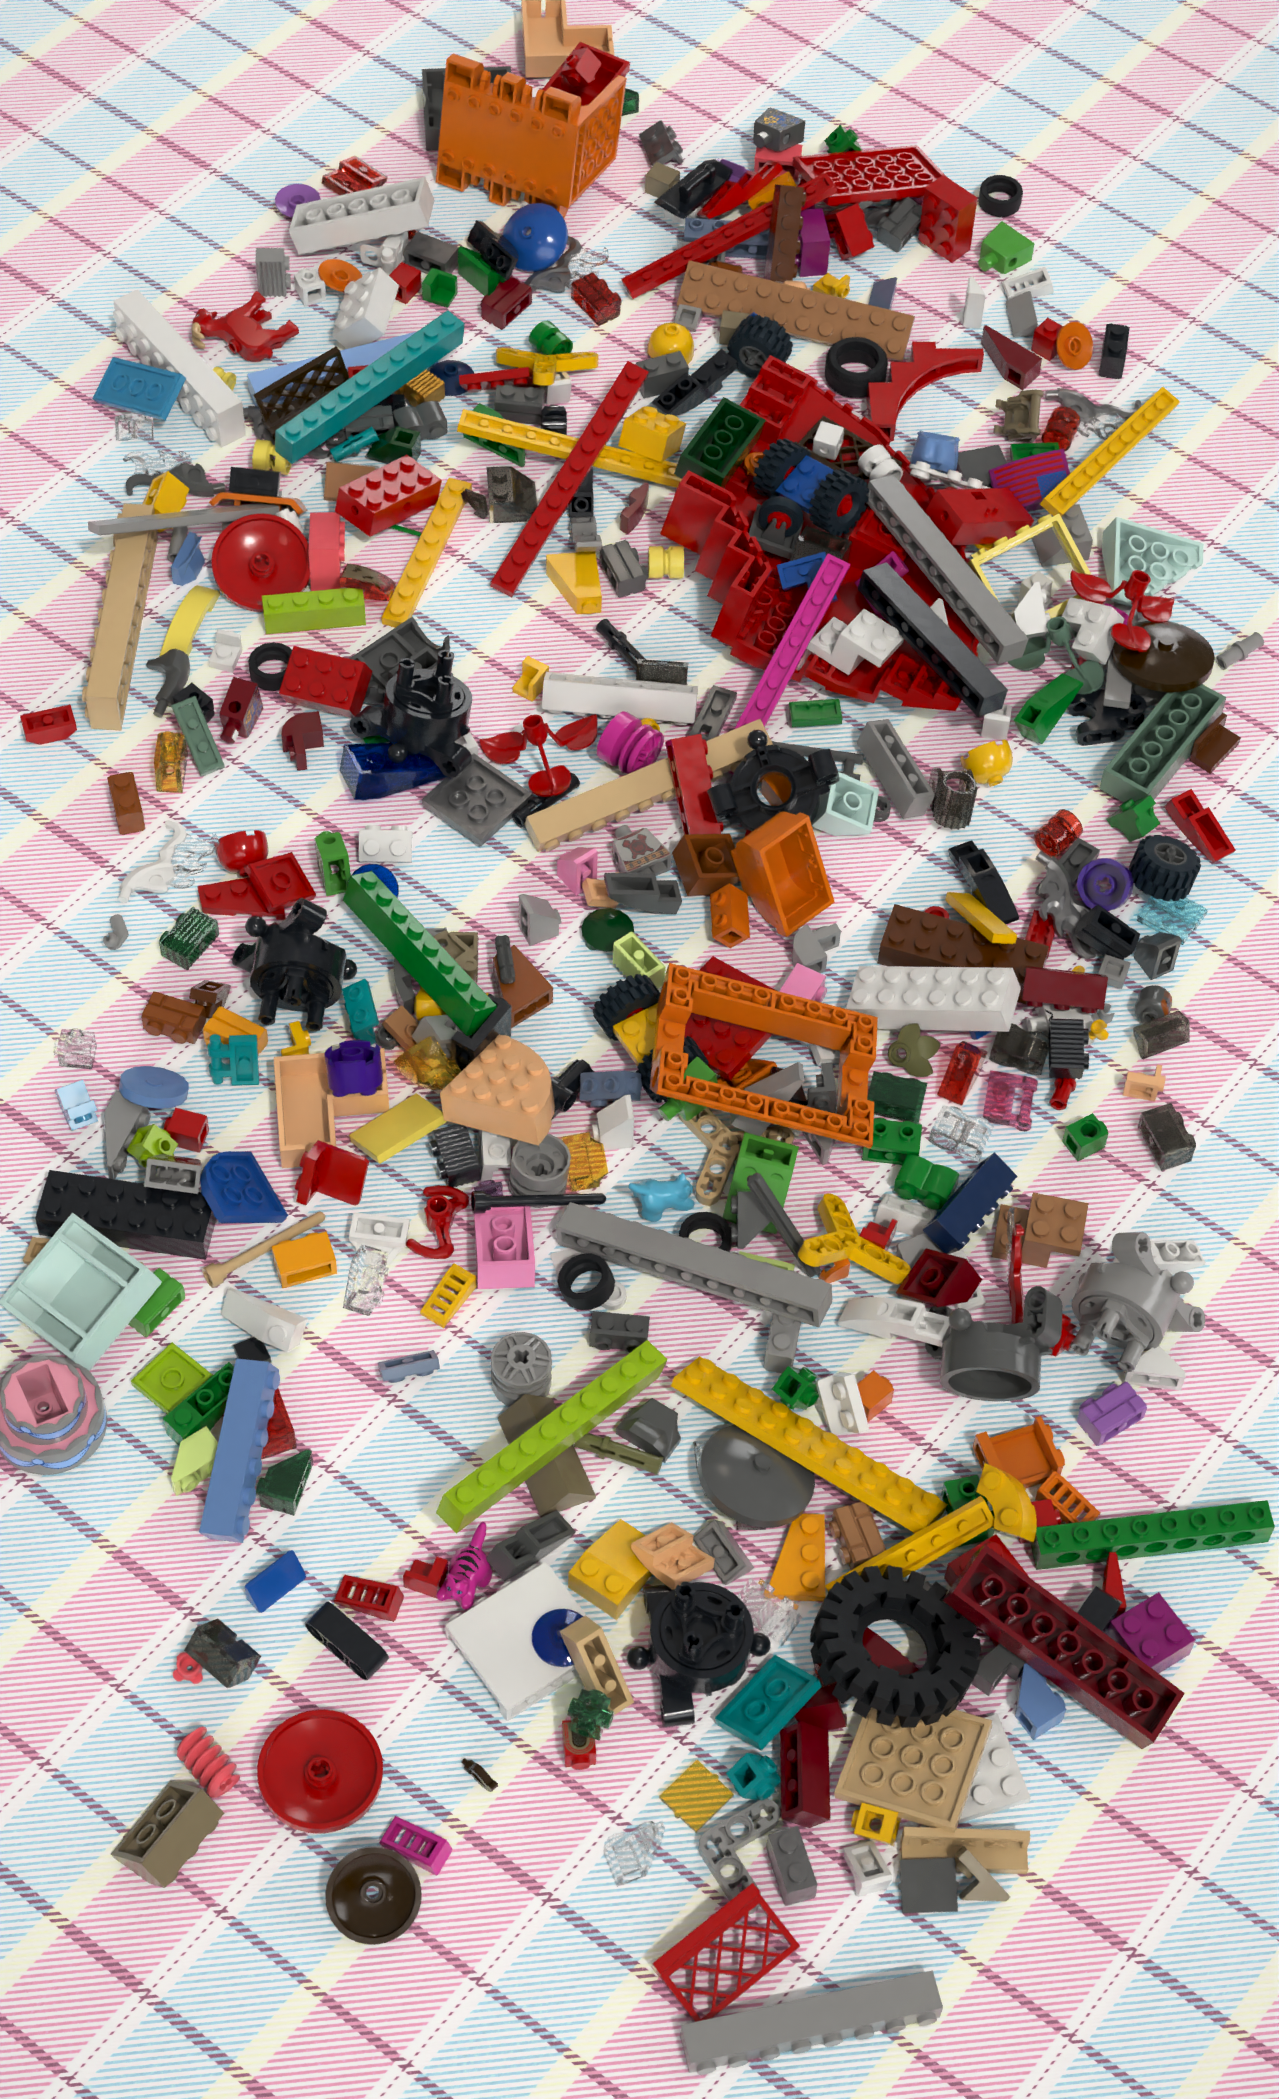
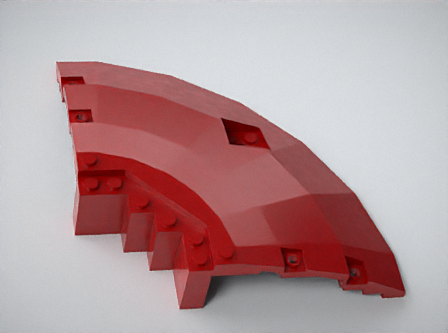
(747, 580)

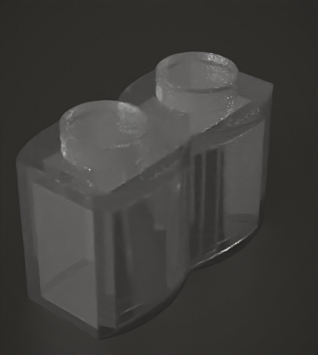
(961, 1133)

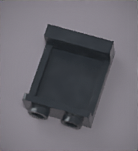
(499, 1022)

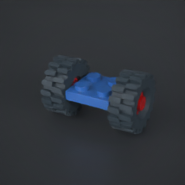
(827, 494)

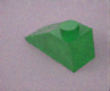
(513, 454)

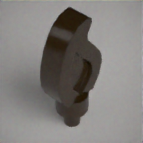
(480, 1775)

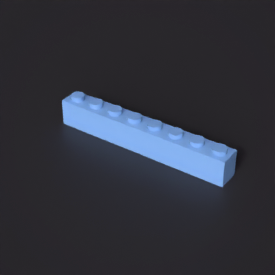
(354, 356)

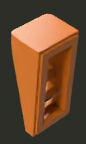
(1064, 1488)

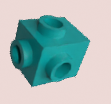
(754, 1776)

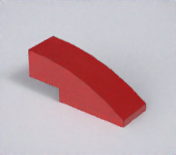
(1199, 826)

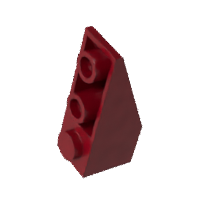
(1012, 360)

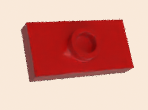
(1041, 931)

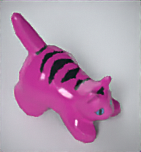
(467, 1571)

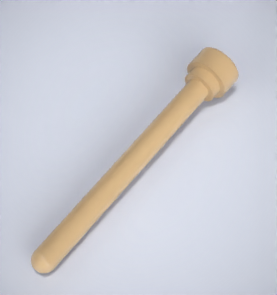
(216, 1273)

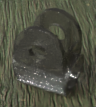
(951, 807)

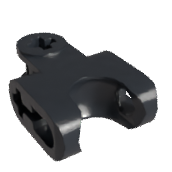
(1106, 722)

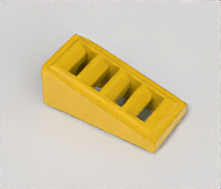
(458, 1280)

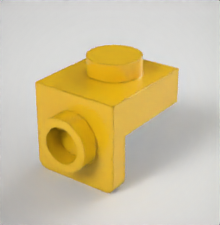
(300, 1040)

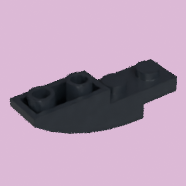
(495, 249)
(698, 387)
(984, 880)

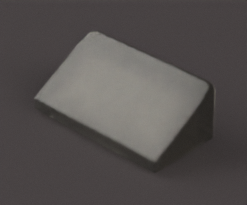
(1162, 1034)

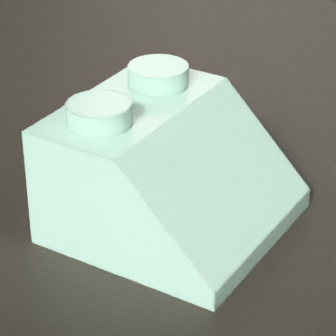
(847, 808)

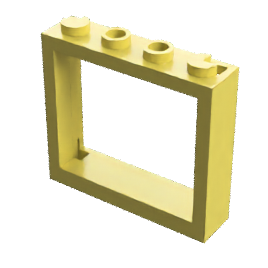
(1025, 534)

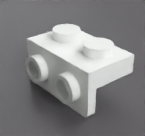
(385, 845)

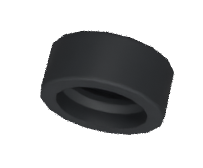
(998, 207)
(264, 653)
(709, 1221)
(592, 1298)

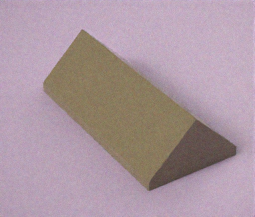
(561, 1481)

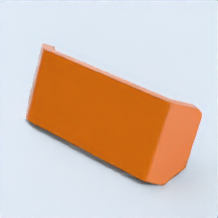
(295, 503)

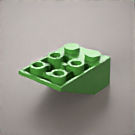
(770, 1159)

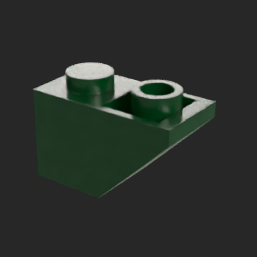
(396, 444)

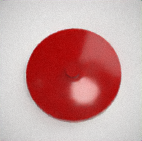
(260, 558)
(320, 1771)

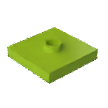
(170, 1378)

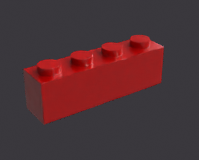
(691, 782)

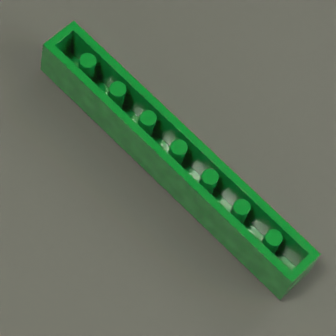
(418, 952)

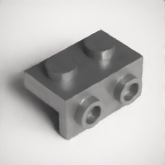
(660, 143)

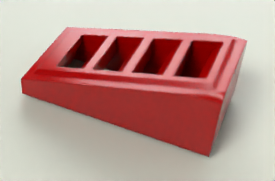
(1113, 1582)
(386, 1606)

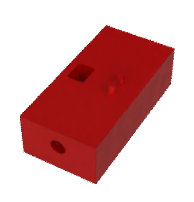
(977, 515)

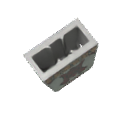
(640, 852)
(173, 1173)

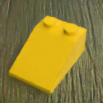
(610, 1571)

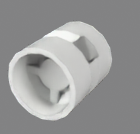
(878, 463)

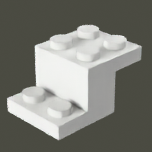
(850, 644)

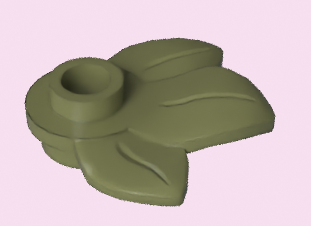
(917, 1050)

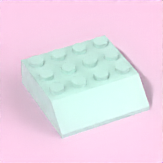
(80, 1292)

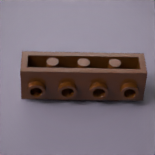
(783, 233)

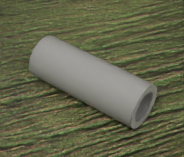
(178, 537)

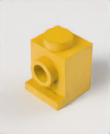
(862, 1823)

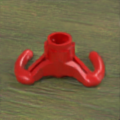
(439, 1219)

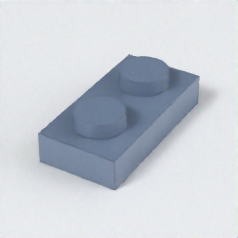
(420, 1364)

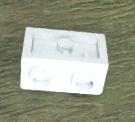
(493, 1153)
(842, 1403)

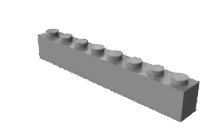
(811, 2022)

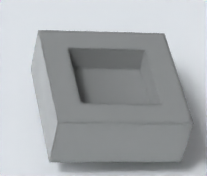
(1115, 970)

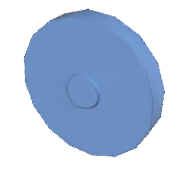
(153, 1087)

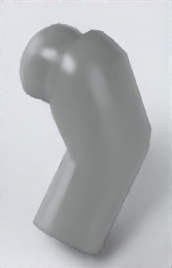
(119, 933)

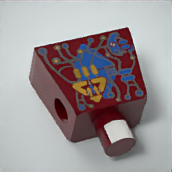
(240, 709)

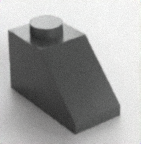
(1157, 953)

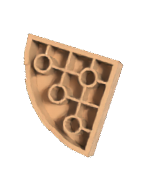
(503, 1093)

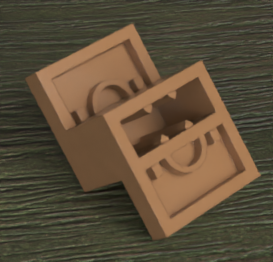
(1048, 1226)

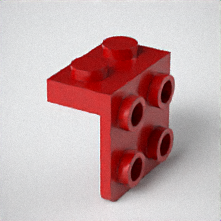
(331, 1173)

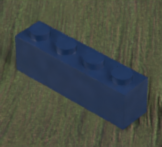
(970, 1203)

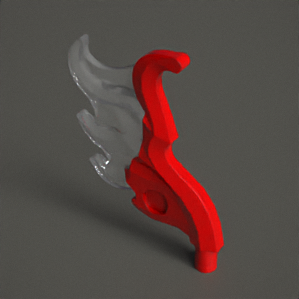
(1014, 1261)

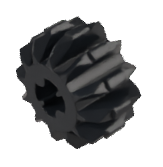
(554, 419)

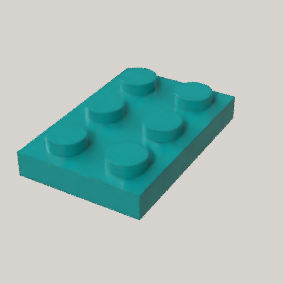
(768, 1702)

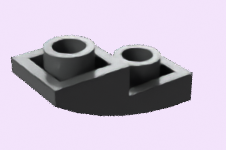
(403, 987)

